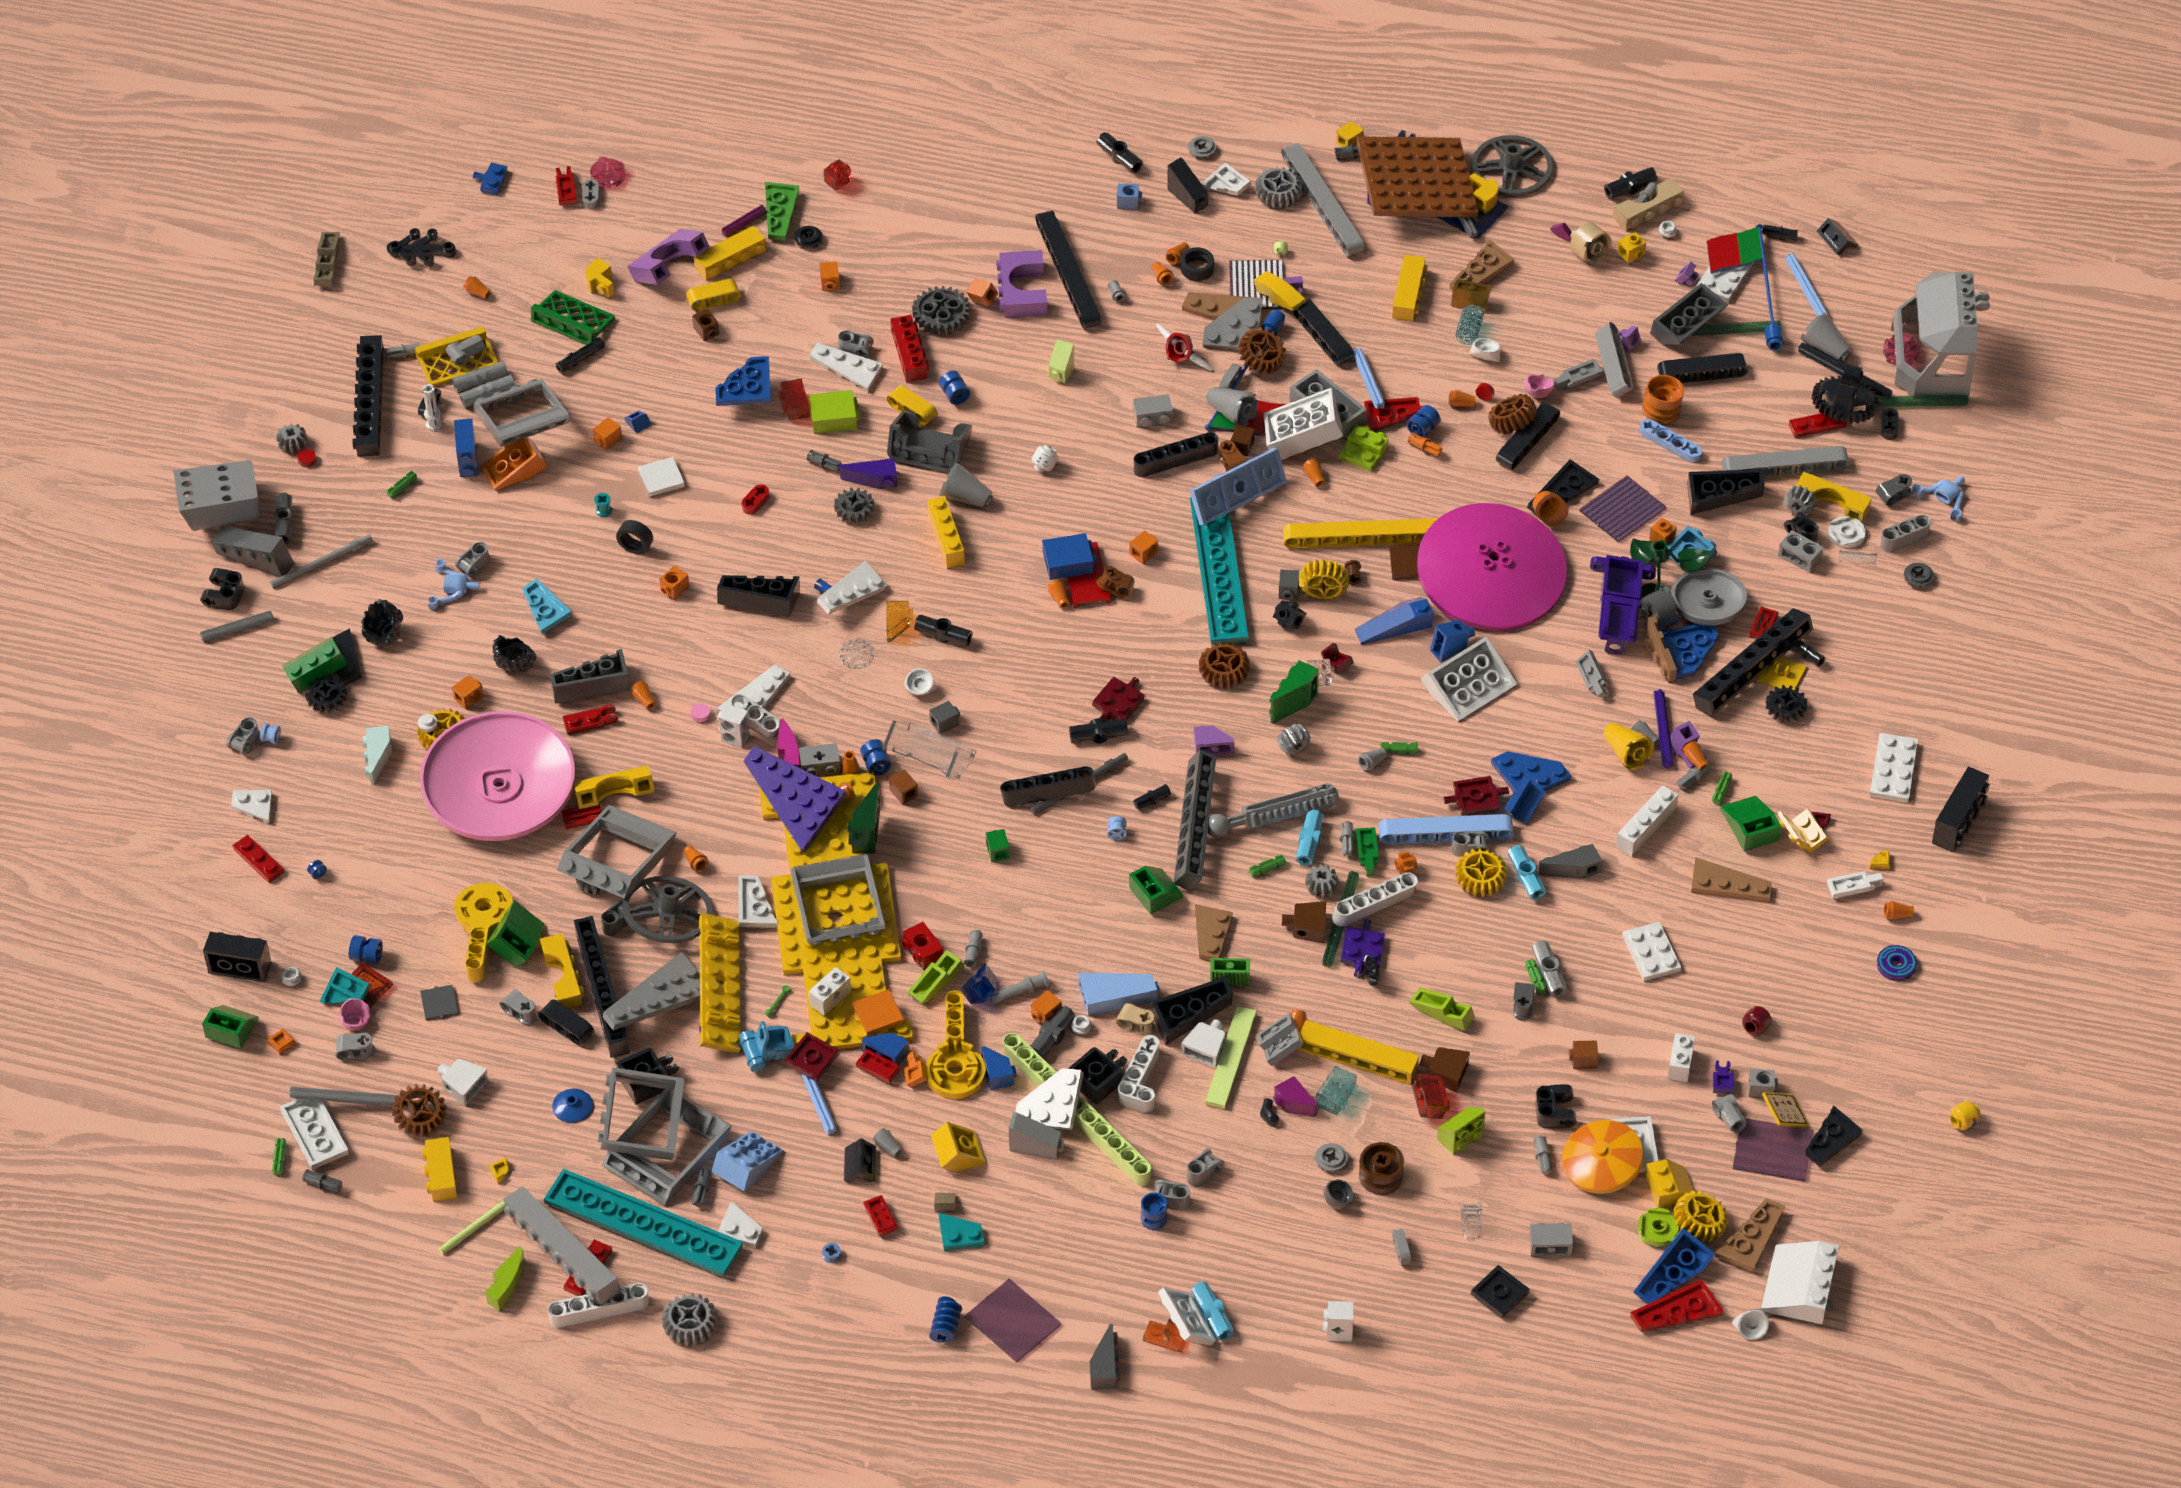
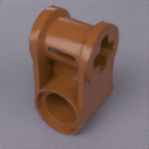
(1230, 455)
(1117, 582)

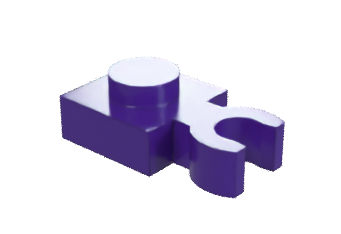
(1723, 1080)

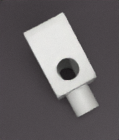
(1205, 1043)
(462, 1080)

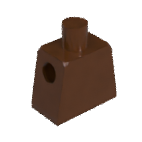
(1307, 921)
(1449, 1064)

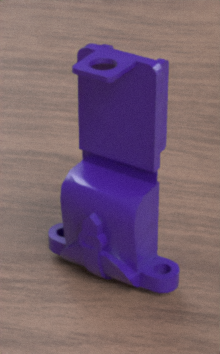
(1620, 598)

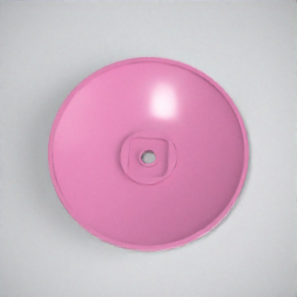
(491, 749)

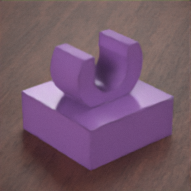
(1687, 274)
(1296, 283)
(1630, 338)

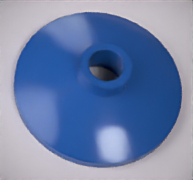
(574, 1111)

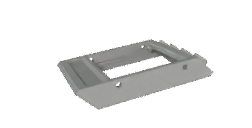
(527, 425)
(628, 827)
(829, 872)
(649, 1176)

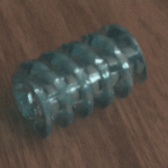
(1469, 324)

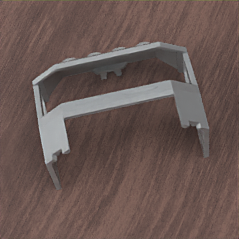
(1947, 325)

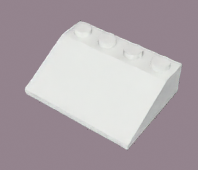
(1303, 424)
(1469, 679)
(1800, 1280)

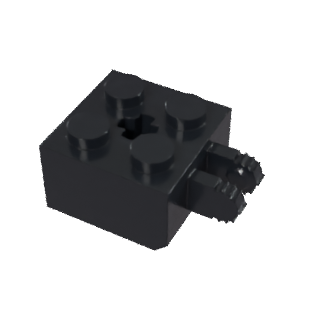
(646, 1062)
(1100, 1073)

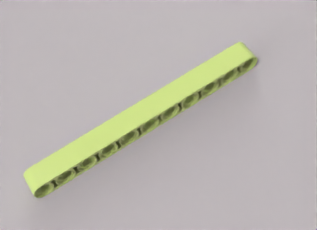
(1039, 1071)

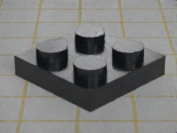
(1500, 1291)

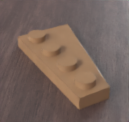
(1486, 265)
(1726, 882)

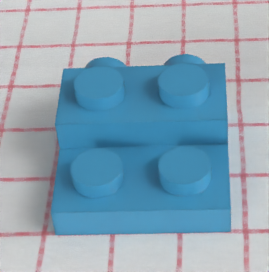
(1689, 539)

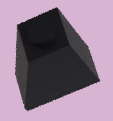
(1186, 186)

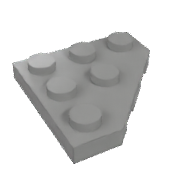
(1233, 324)

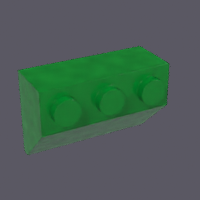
(314, 663)

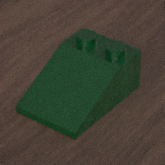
(865, 823)

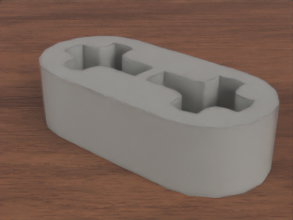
(594, 193)
(1230, 376)
(1401, 1247)

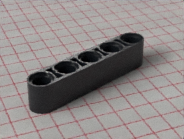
(1323, 332)
(1705, 368)
(1525, 439)
(1176, 454)
(1048, 786)

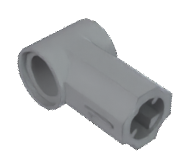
(462, 351)
(1727, 1109)

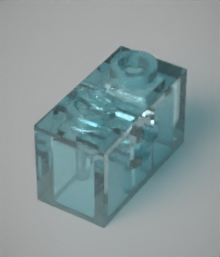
(1336, 1090)

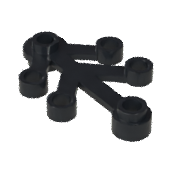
(399, 248)

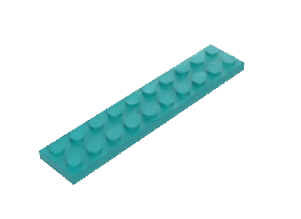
(1220, 580)
(643, 1222)

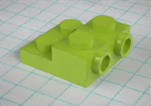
(1364, 447)

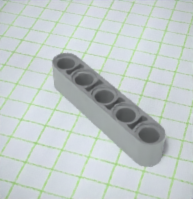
(1614, 360)

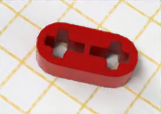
(755, 499)

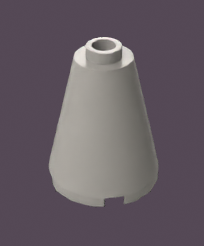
(1826, 338)
(1233, 404)
(965, 488)

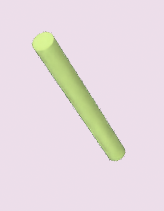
(472, 1228)

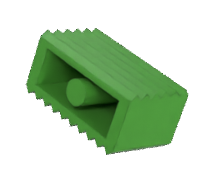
(1234, 969)

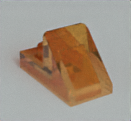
(1164, 1335)

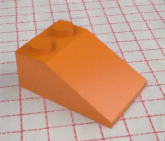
(514, 464)

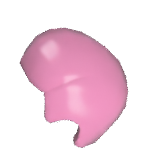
(1538, 385)
(354, 1014)

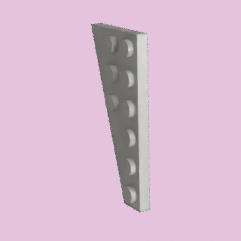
(663, 991)

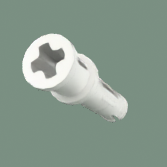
(431, 413)

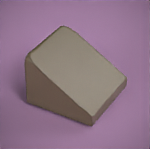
(945, 1202)

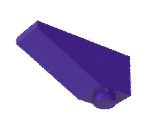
(874, 473)

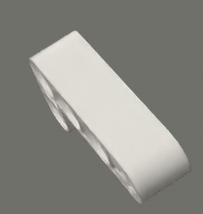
(1132, 1091)

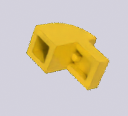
(1484, 192)
(598, 278)

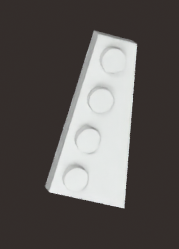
(853, 588)

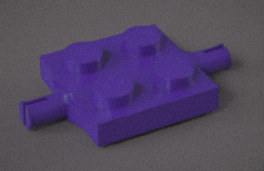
(1361, 943)

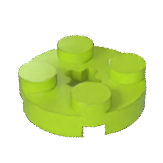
(1654, 1237)

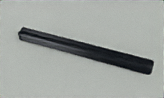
(1839, 367)

